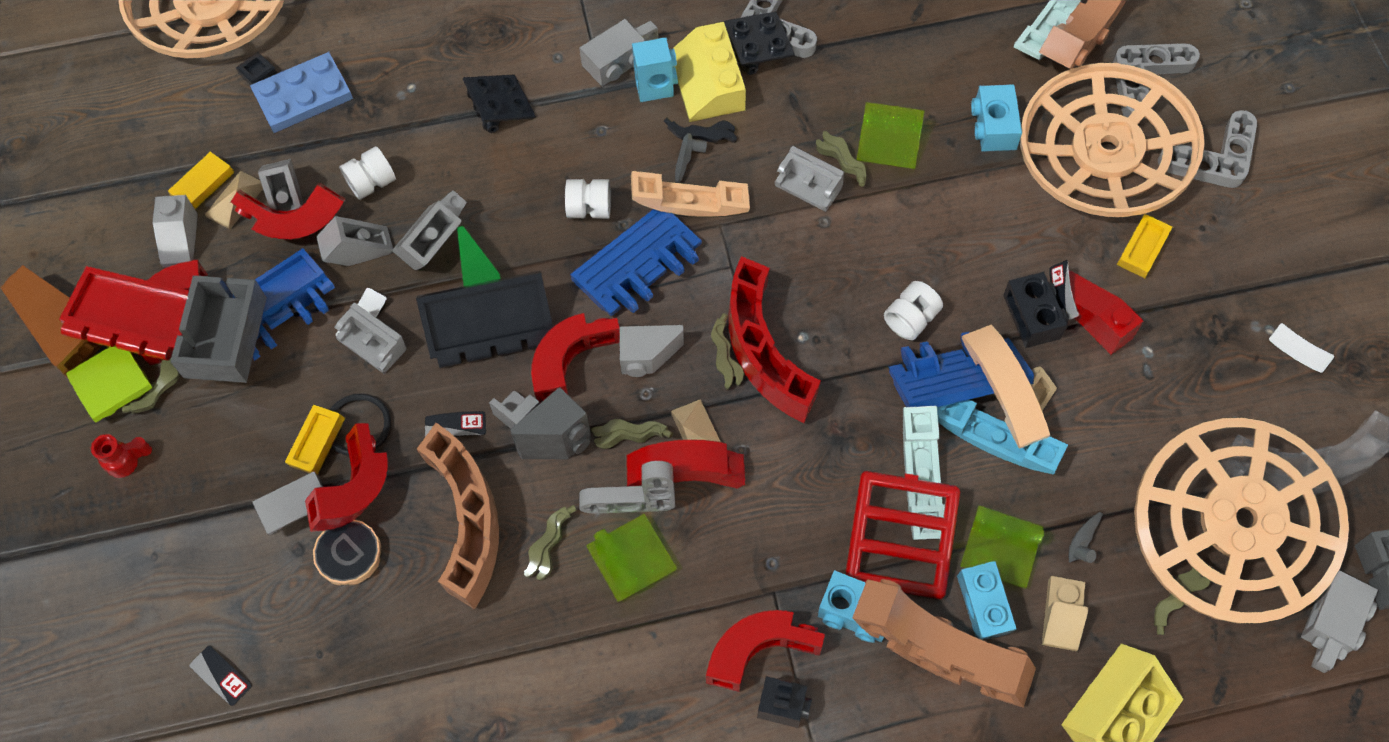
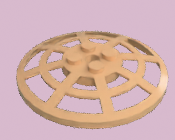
(201, 14)
(1112, 128)
(1224, 532)

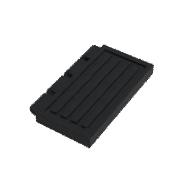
(485, 316)

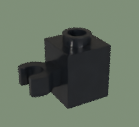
(783, 702)

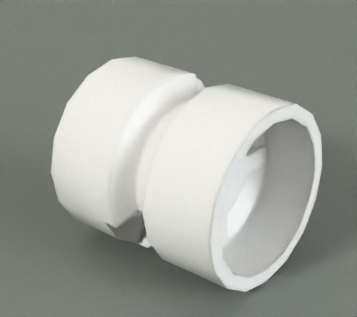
(368, 172)
(588, 198)
(913, 310)

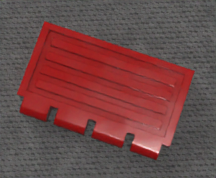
(125, 313)

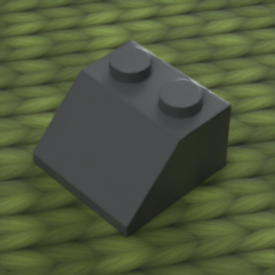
(552, 429)

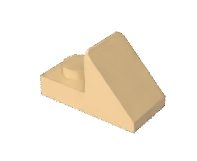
(1064, 613)

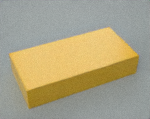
(202, 179)
(1144, 246)
(314, 440)

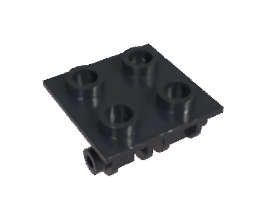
(758, 40)
(497, 100)

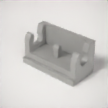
(809, 178)
(370, 338)
(286, 503)

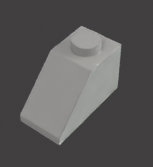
(281, 185)
(174, 229)
(353, 241)
(648, 347)

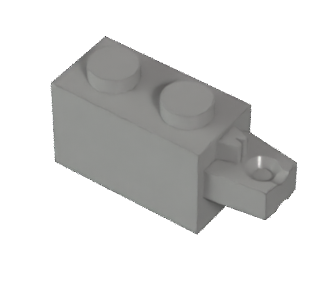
(611, 51)
(430, 231)
(1338, 620)

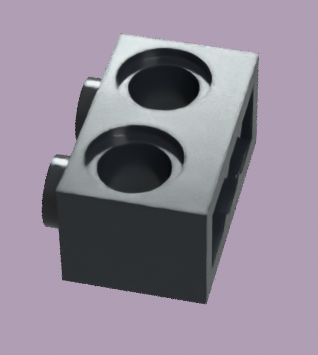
(1028, 310)

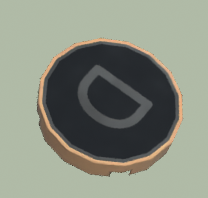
(347, 553)

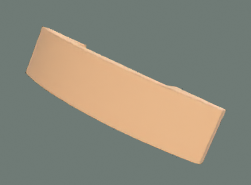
(688, 199)
(1009, 385)

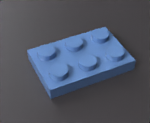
(301, 92)

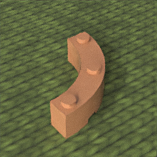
(1084, 29)
(477, 515)
(940, 647)

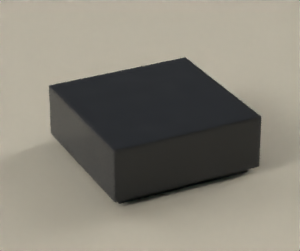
(256, 69)

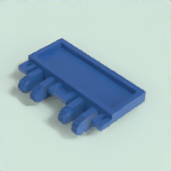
(636, 261)
(290, 284)
(943, 377)

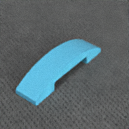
(995, 437)

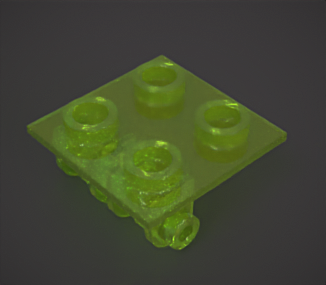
(890, 135)
(1003, 540)
(630, 557)

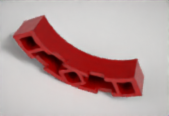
(754, 347)

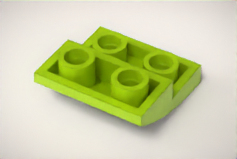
(108, 382)

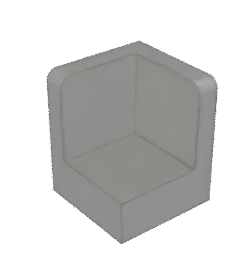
(513, 408)

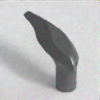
(688, 145)
(1078, 546)

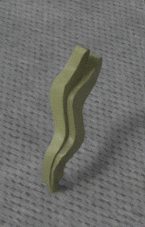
(837, 148)
(724, 363)
(167, 378)
(618, 430)
(540, 551)
(1192, 583)

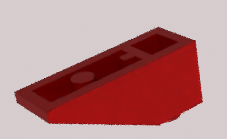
(1103, 314)

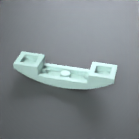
(1052, 15)
(922, 459)

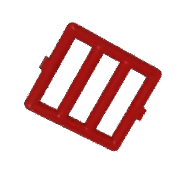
(945, 524)

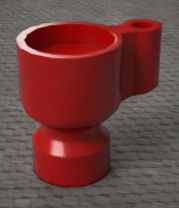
(117, 457)

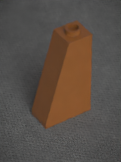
(40, 309)

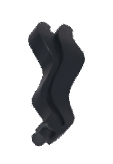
(715, 133)

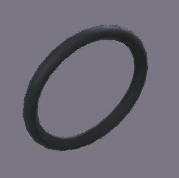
(387, 419)

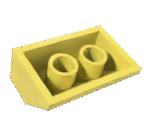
(709, 73)
(1125, 701)

